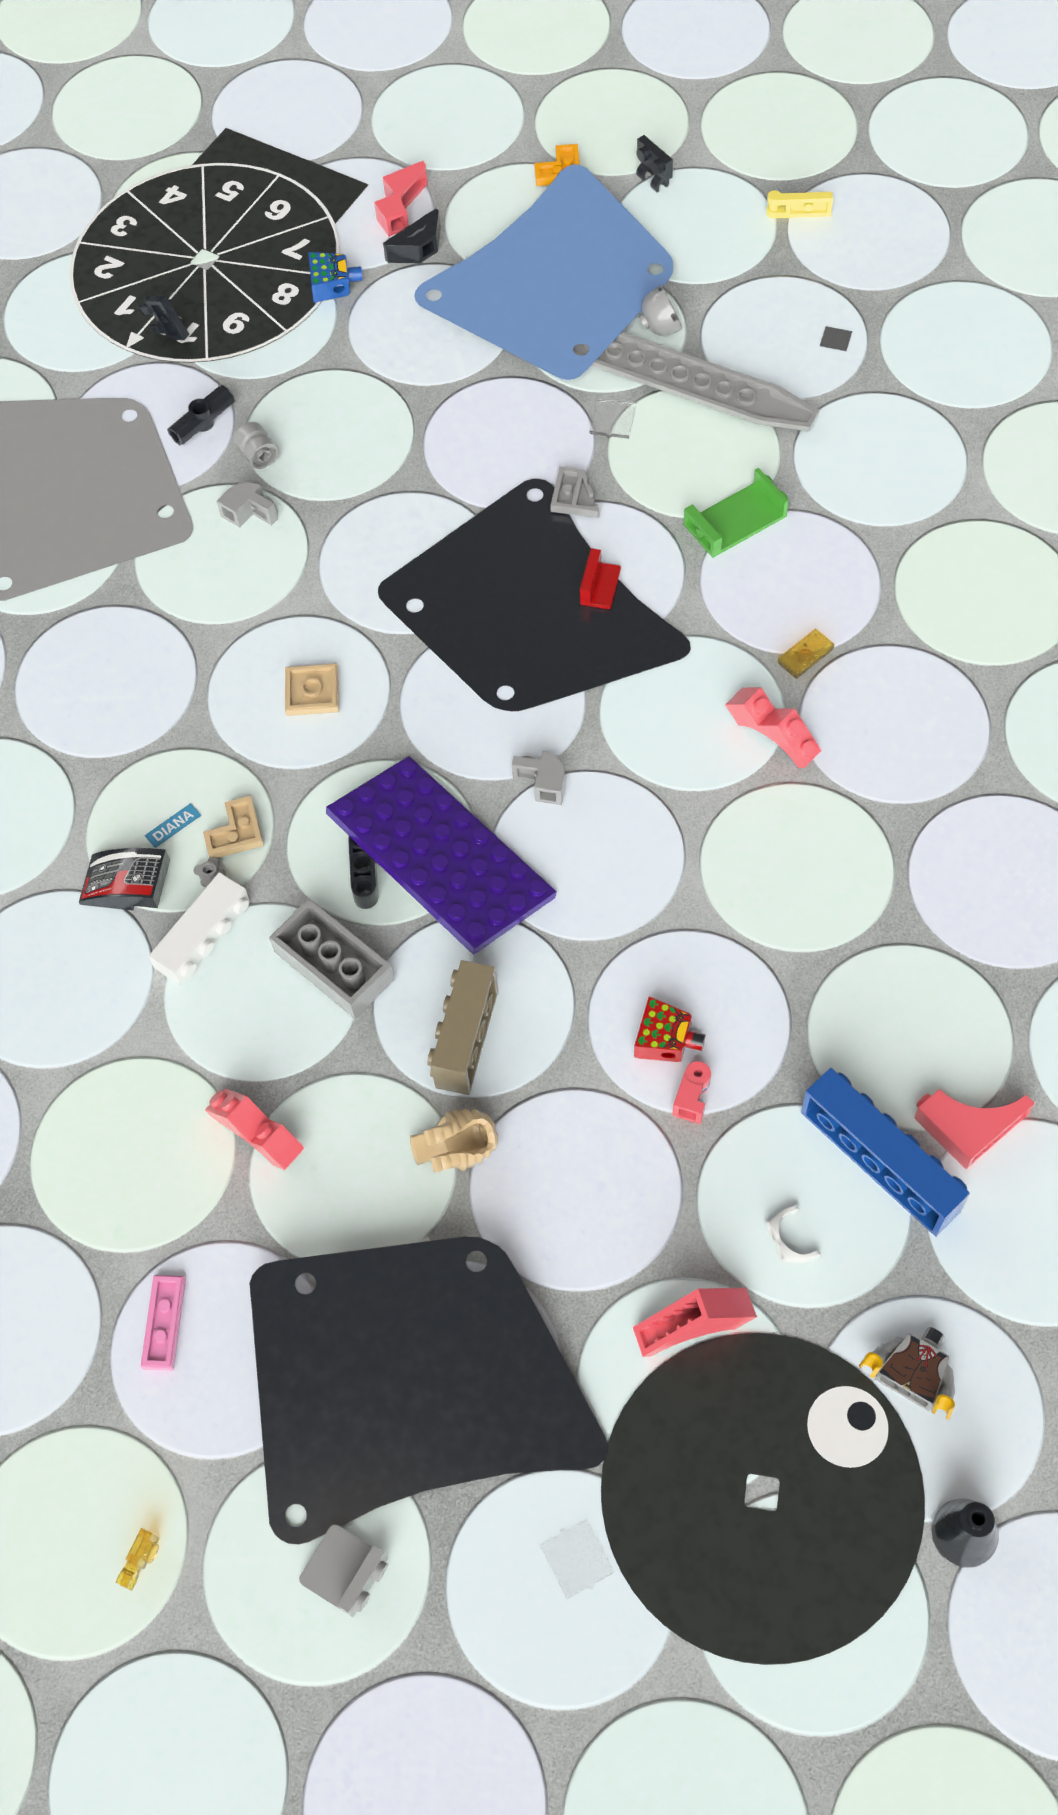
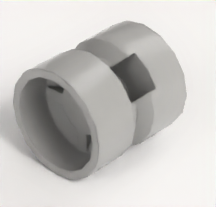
(256, 445)

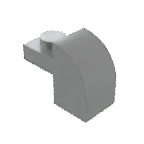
(244, 501)
(546, 773)

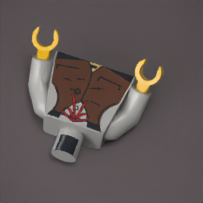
(915, 1370)

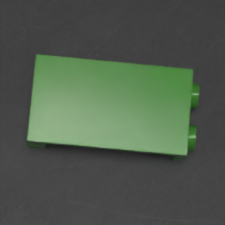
(737, 515)

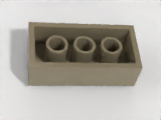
(463, 1027)

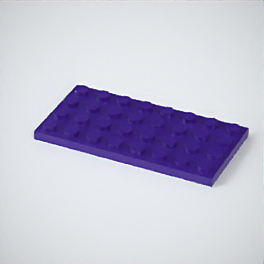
(441, 854)

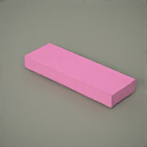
(163, 1323)

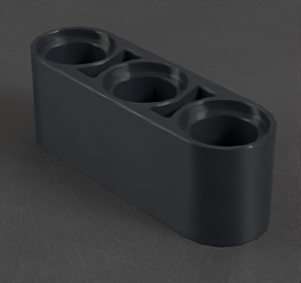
(362, 879)

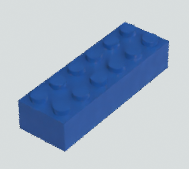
(884, 1151)

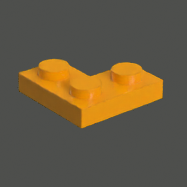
(547, 171)

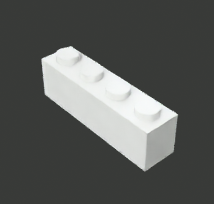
(199, 929)

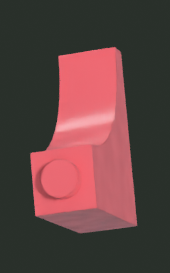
(965, 1129)
(694, 1316)

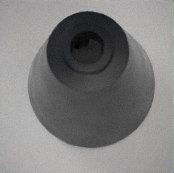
(965, 1532)

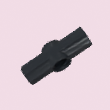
(201, 415)

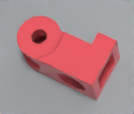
(693, 1084)

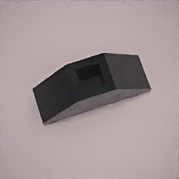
(416, 241)

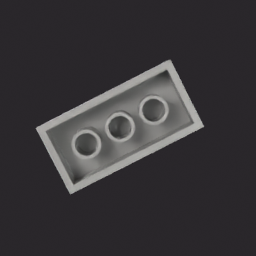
(332, 958)

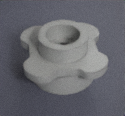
(201, 870)

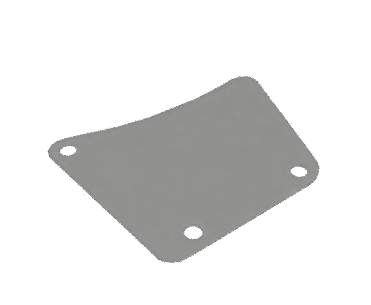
(81, 490)

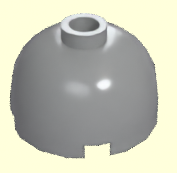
(659, 313)

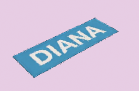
(172, 825)

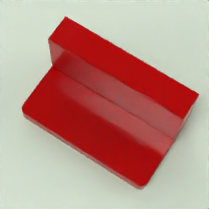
(599, 582)

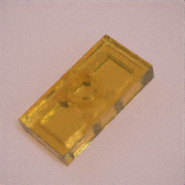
(806, 653)

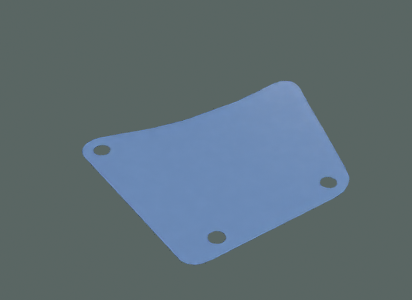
(555, 277)

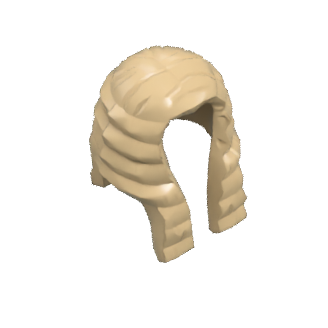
(456, 1141)

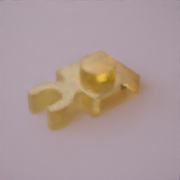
(142, 1552)

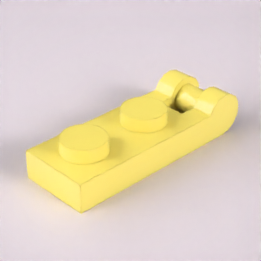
(799, 204)

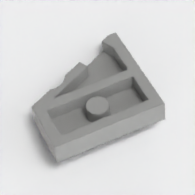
(573, 494)

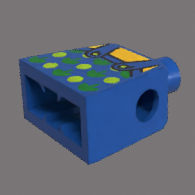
(331, 275)

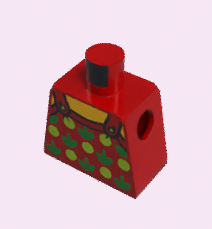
(665, 1033)

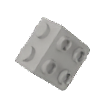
(344, 1570)

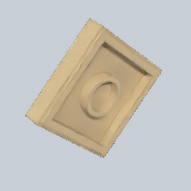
(311, 689)

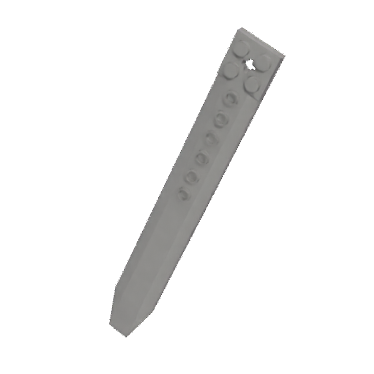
(704, 383)

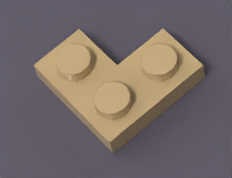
(240, 835)

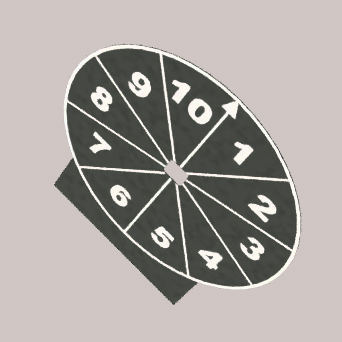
(237, 201)

